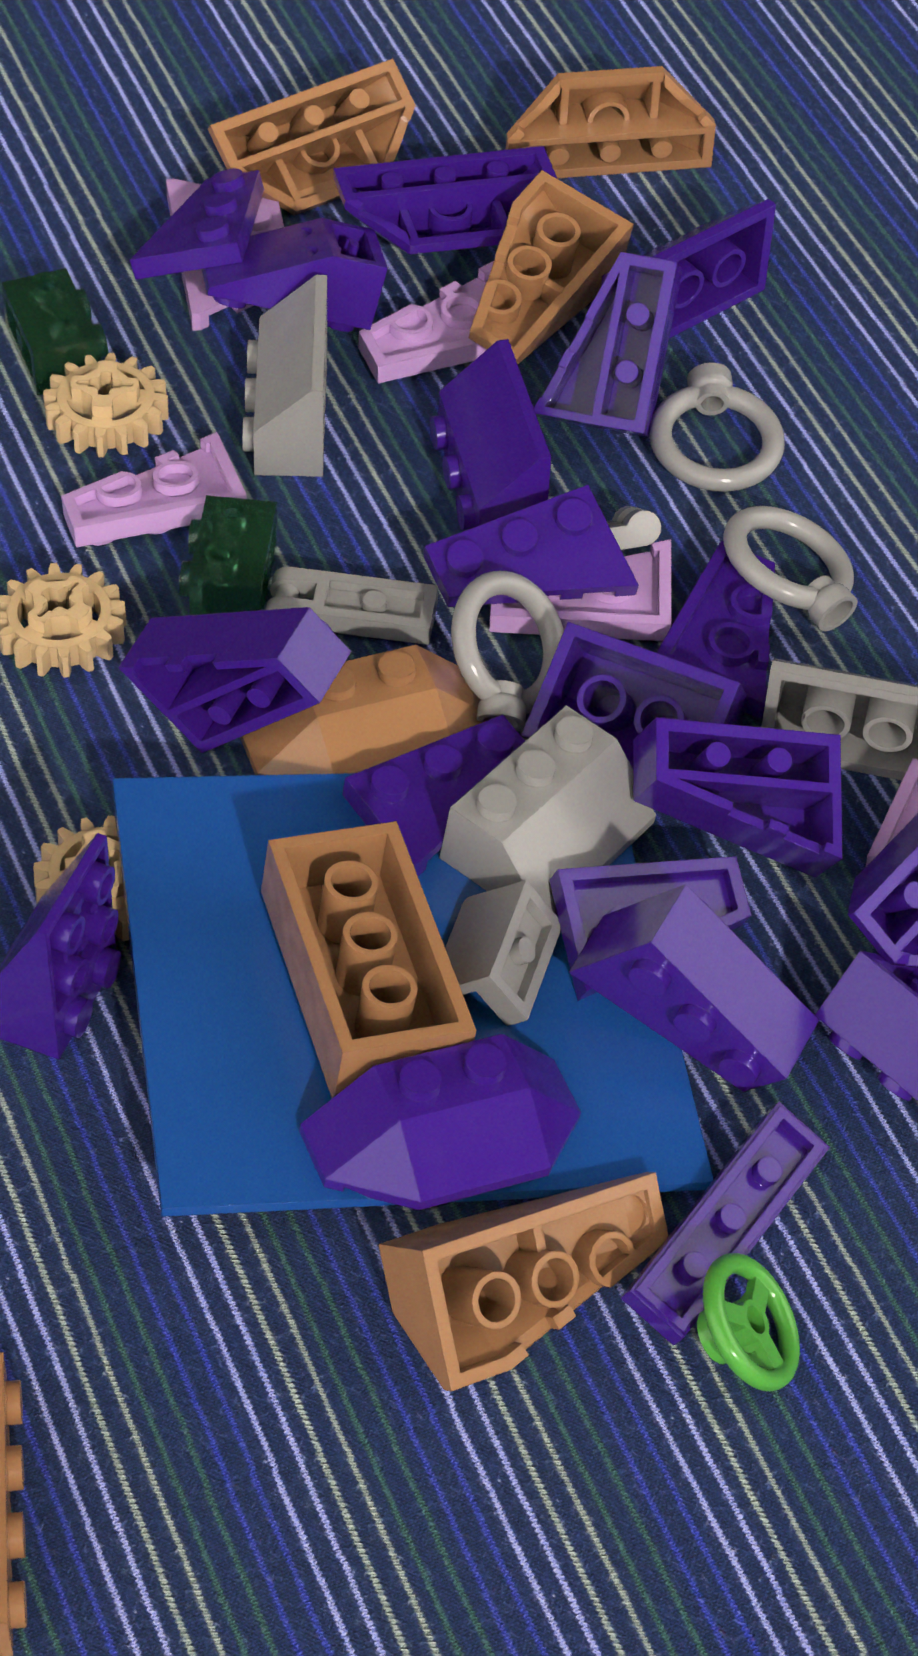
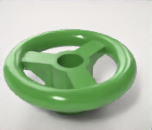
(740, 1330)

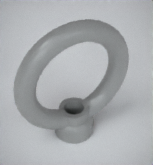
(711, 393)
(825, 598)
(502, 696)

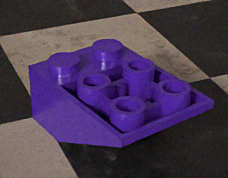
(292, 255)
(62, 957)

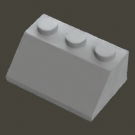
(289, 385)
(869, 713)
(547, 809)

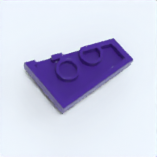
(427, 781)

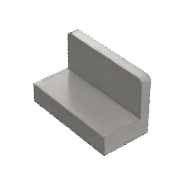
(504, 948)

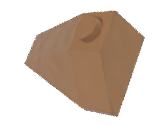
(547, 265)
(503, 1278)

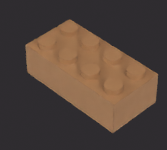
(362, 949)

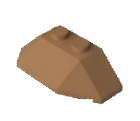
(616, 124)
(316, 130)
(368, 716)

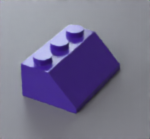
(719, 263)
(491, 440)
(629, 687)
(877, 1018)

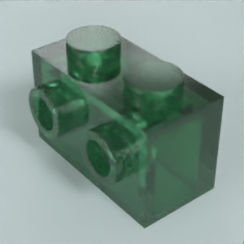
(51, 325)
(231, 557)

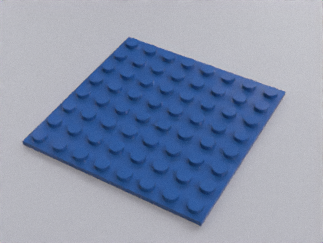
(231, 1046)

